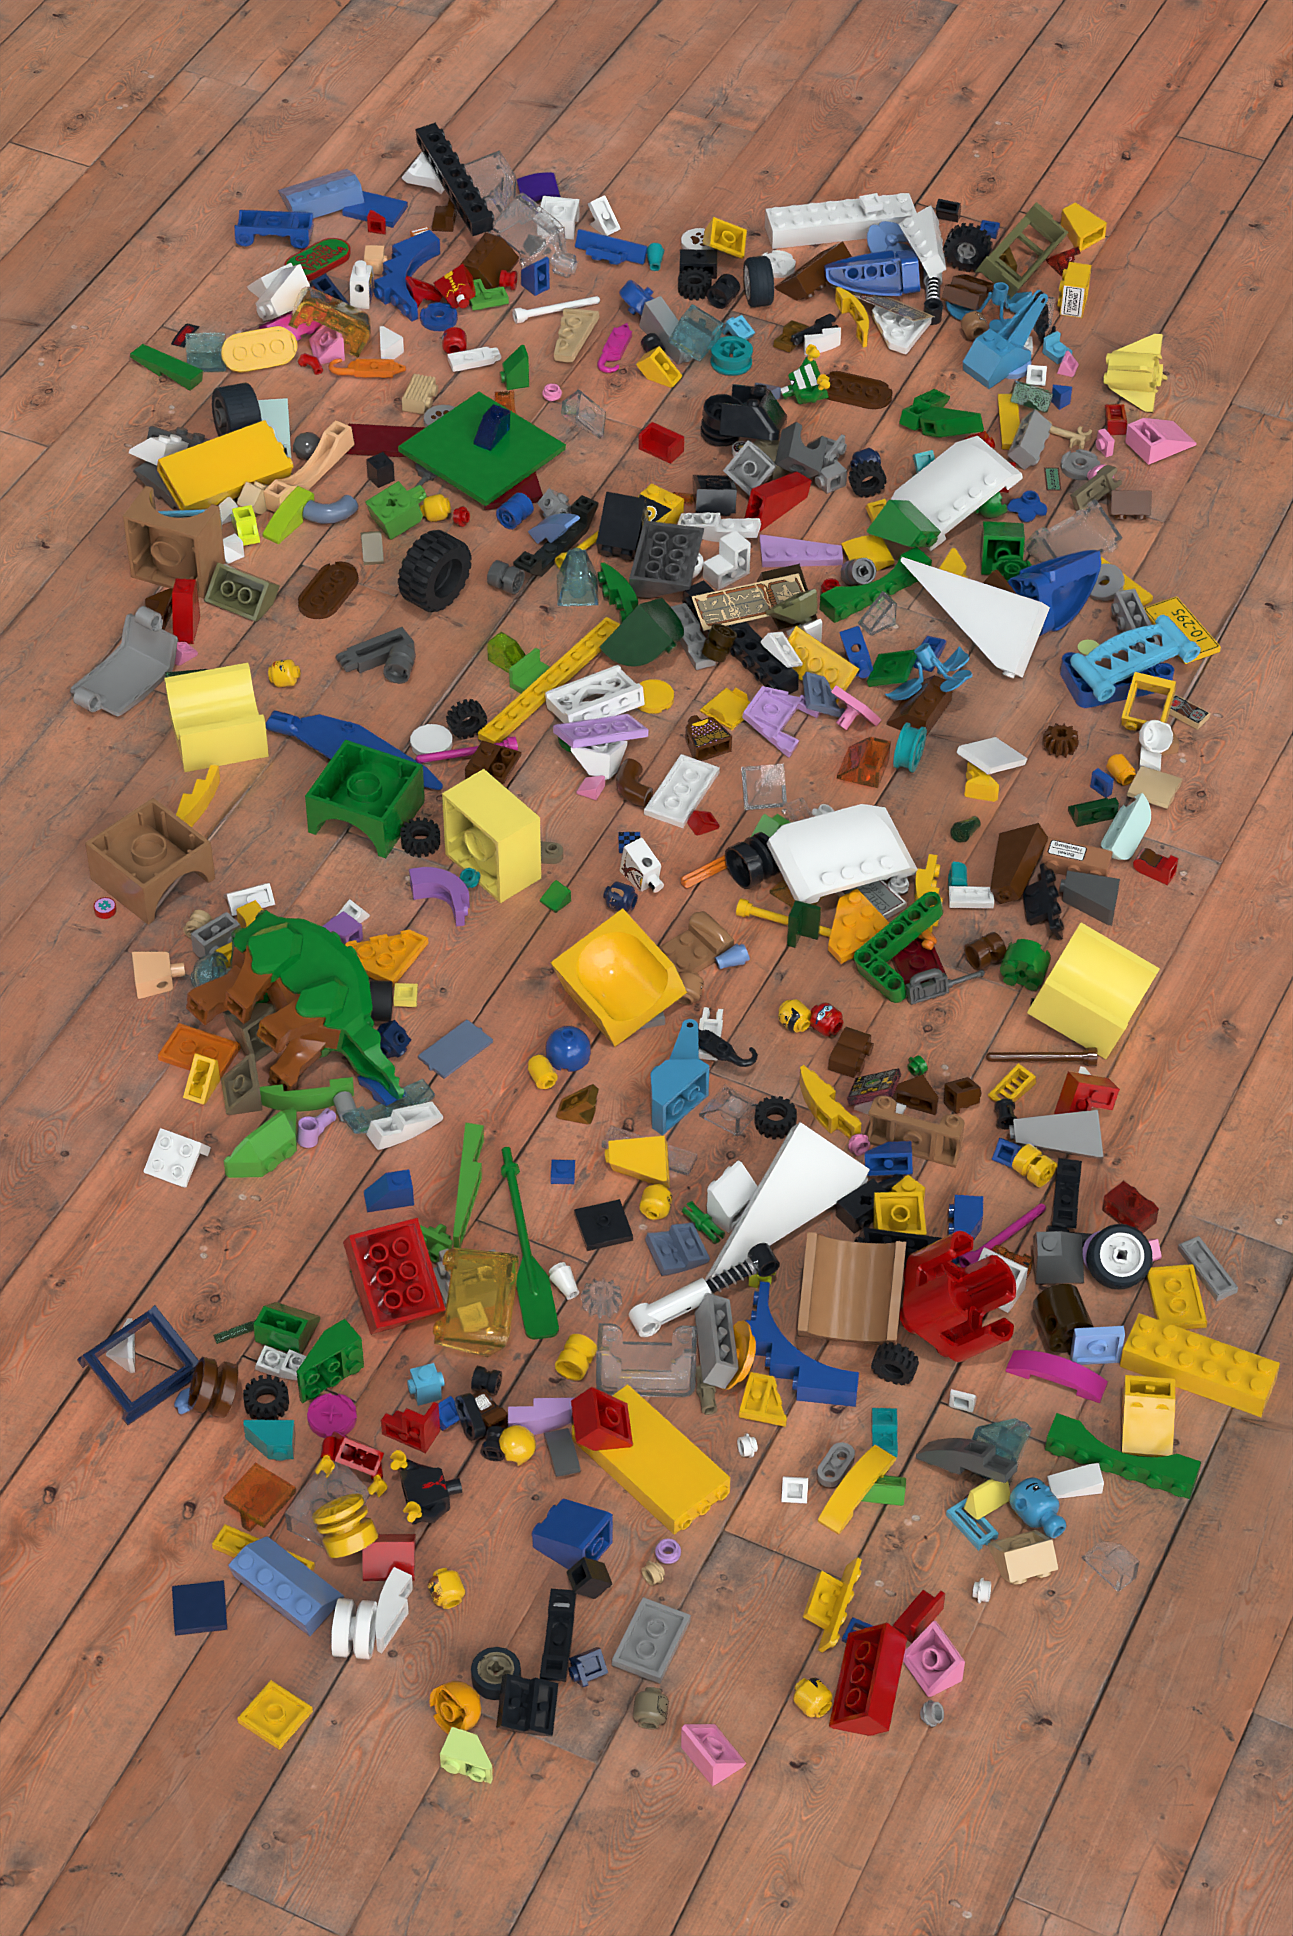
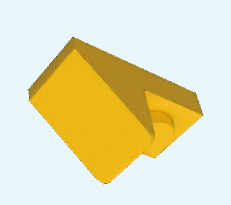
(980, 784)

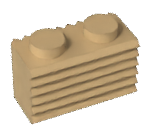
(419, 394)

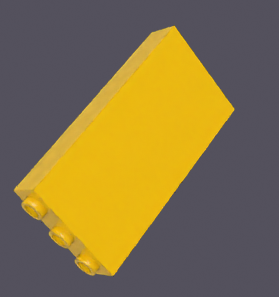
(223, 466)
(662, 1467)

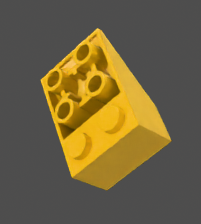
(1148, 1416)

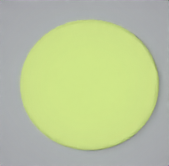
(1087, 646)

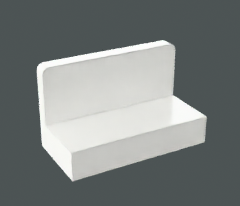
(261, 893)

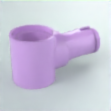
(311, 1127)

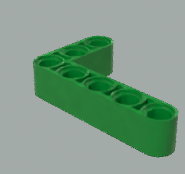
(894, 943)

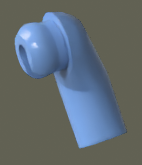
(182, 1401)

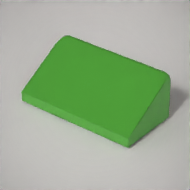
(887, 1491)

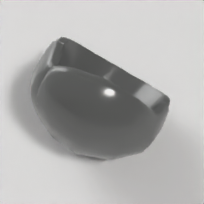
(305, 445)

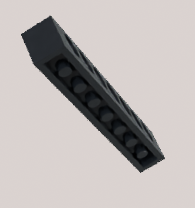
(454, 179)
(750, 651)

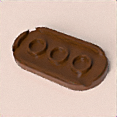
(858, 390)
(328, 590)

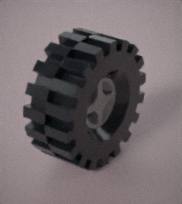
(967, 247)

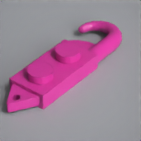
(615, 347)

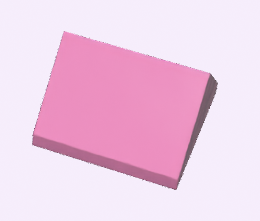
(327, 345)
(934, 1660)
(710, 1751)

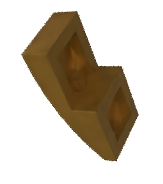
(783, 341)

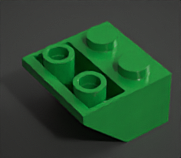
(284, 1327)

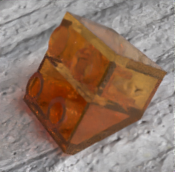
(865, 762)

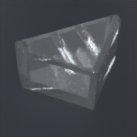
(879, 615)

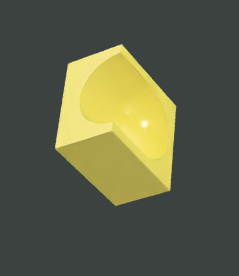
(493, 834)

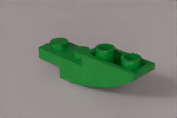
(617, 590)

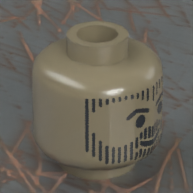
(650, 1708)

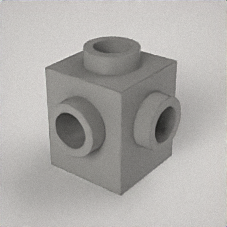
(554, 503)

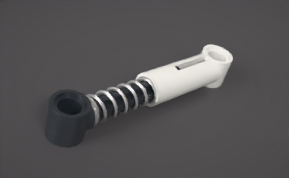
(933, 304)
(649, 1317)

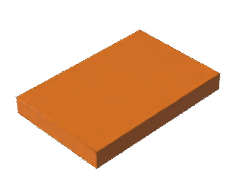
(187, 1041)

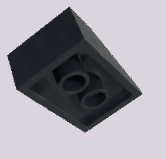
(714, 494)

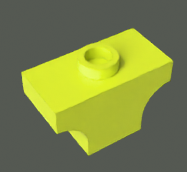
(245, 524)

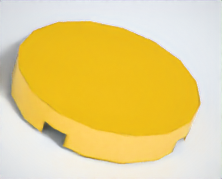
(657, 696)

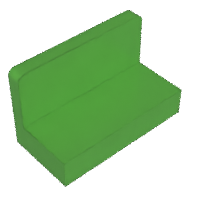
(526, 671)

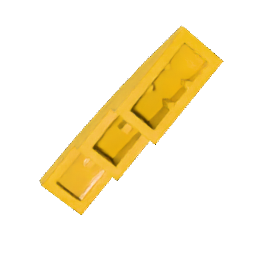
(195, 804)

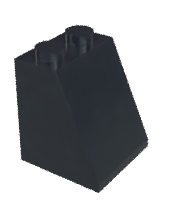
(621, 525)

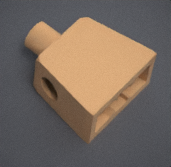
(154, 973)

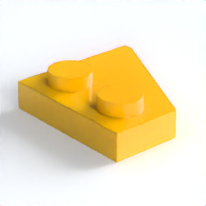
(762, 1400)

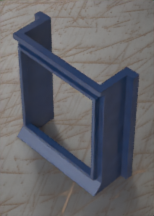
(160, 1392)

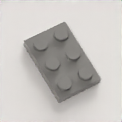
(651, 1640)

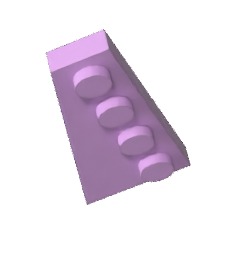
(788, 552)

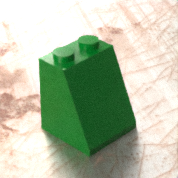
(904, 524)
(1000, 540)

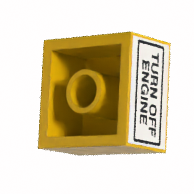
(1074, 289)

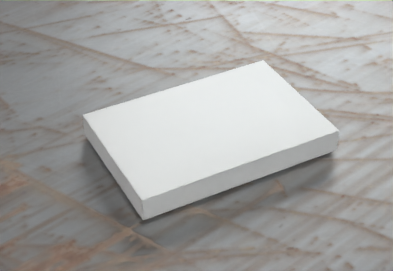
(991, 755)

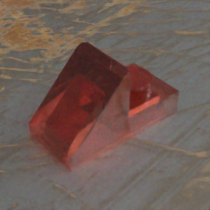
(1061, 261)

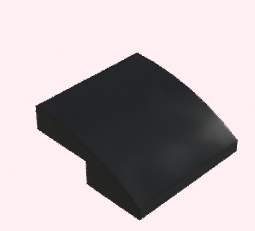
(527, 1705)

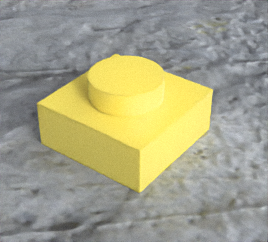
(405, 995)

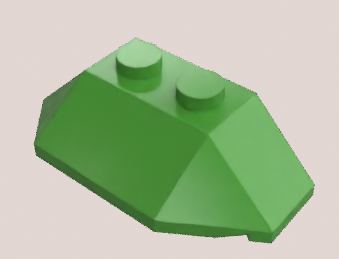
(264, 1147)

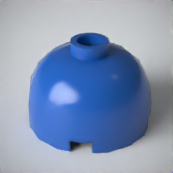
(568, 1048)

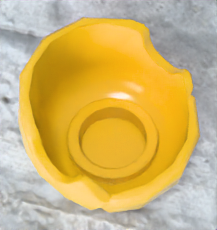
(517, 1444)

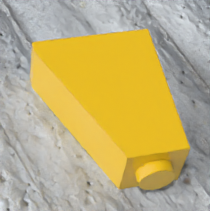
(1082, 226)
(640, 1159)

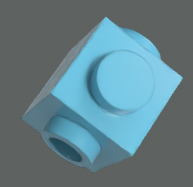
(426, 1384)

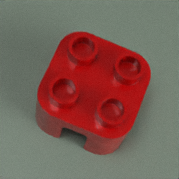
(949, 1301)

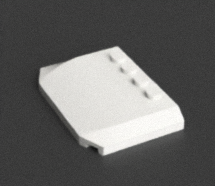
(958, 483)
(839, 852)

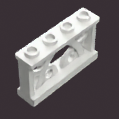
(568, 704)

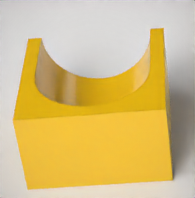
(619, 977)

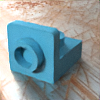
(738, 327)
(1054, 348)

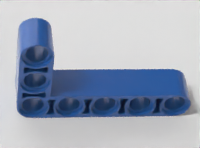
(1083, 693)

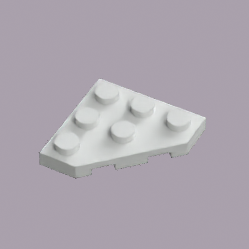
(898, 331)

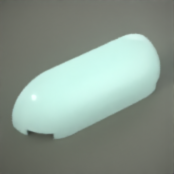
(1128, 828)

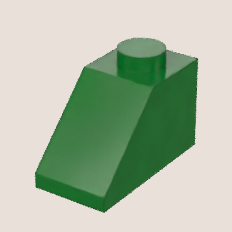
(516, 370)

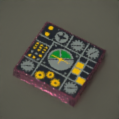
(871, 1086)

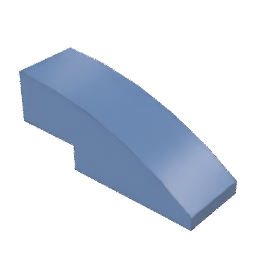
(553, 527)

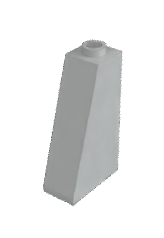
(660, 320)
(1064, 1133)

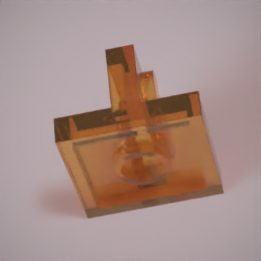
(259, 1496)

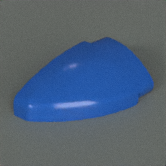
(877, 273)
(1060, 584)

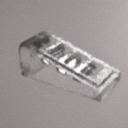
(796, 805)

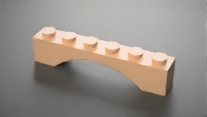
(333, 445)

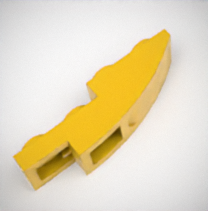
(925, 881)
(822, 1104)

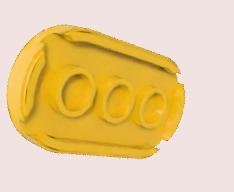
(258, 349)

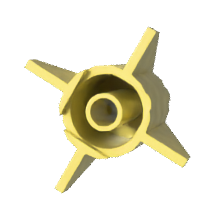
(1136, 371)

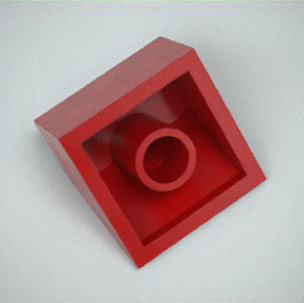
(601, 1421)

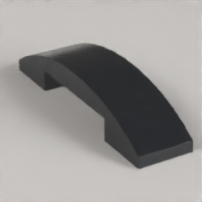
(1066, 1193)
(558, 1635)

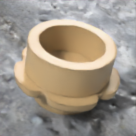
(653, 1573)

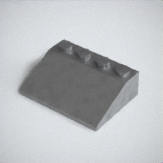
(665, 559)

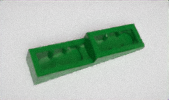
(161, 363)

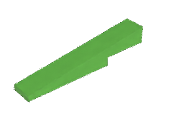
(469, 1180)

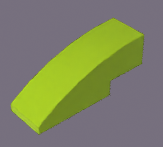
(288, 515)

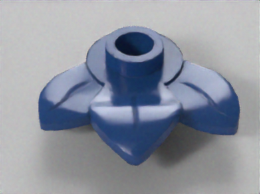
(1027, 506)

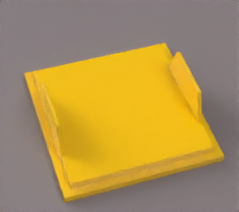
(727, 707)

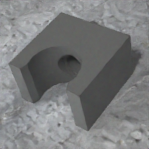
(795, 456)

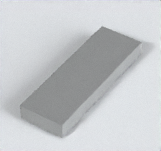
(1208, 1268)

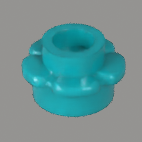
(470, 877)

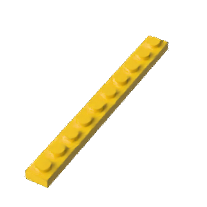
(553, 678)

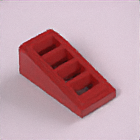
(1116, 419)

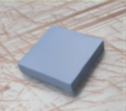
(1097, 1345)

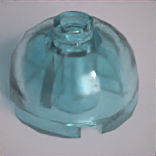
(209, 968)

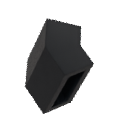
(948, 210)

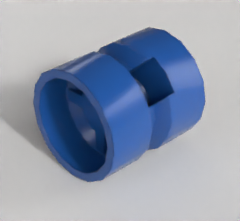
(514, 510)

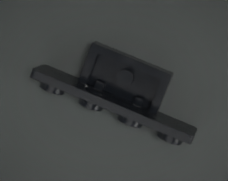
(1042, 903)

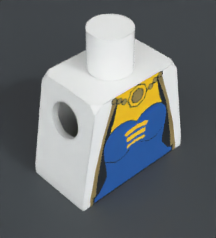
(361, 277)

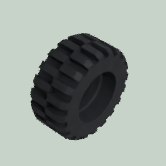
(434, 571)

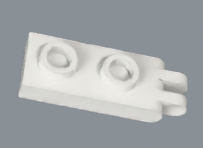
(473, 358)

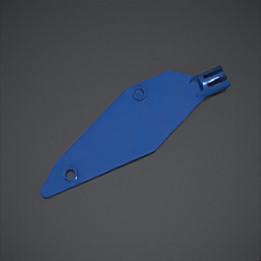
(329, 733)

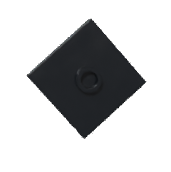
(603, 1225)

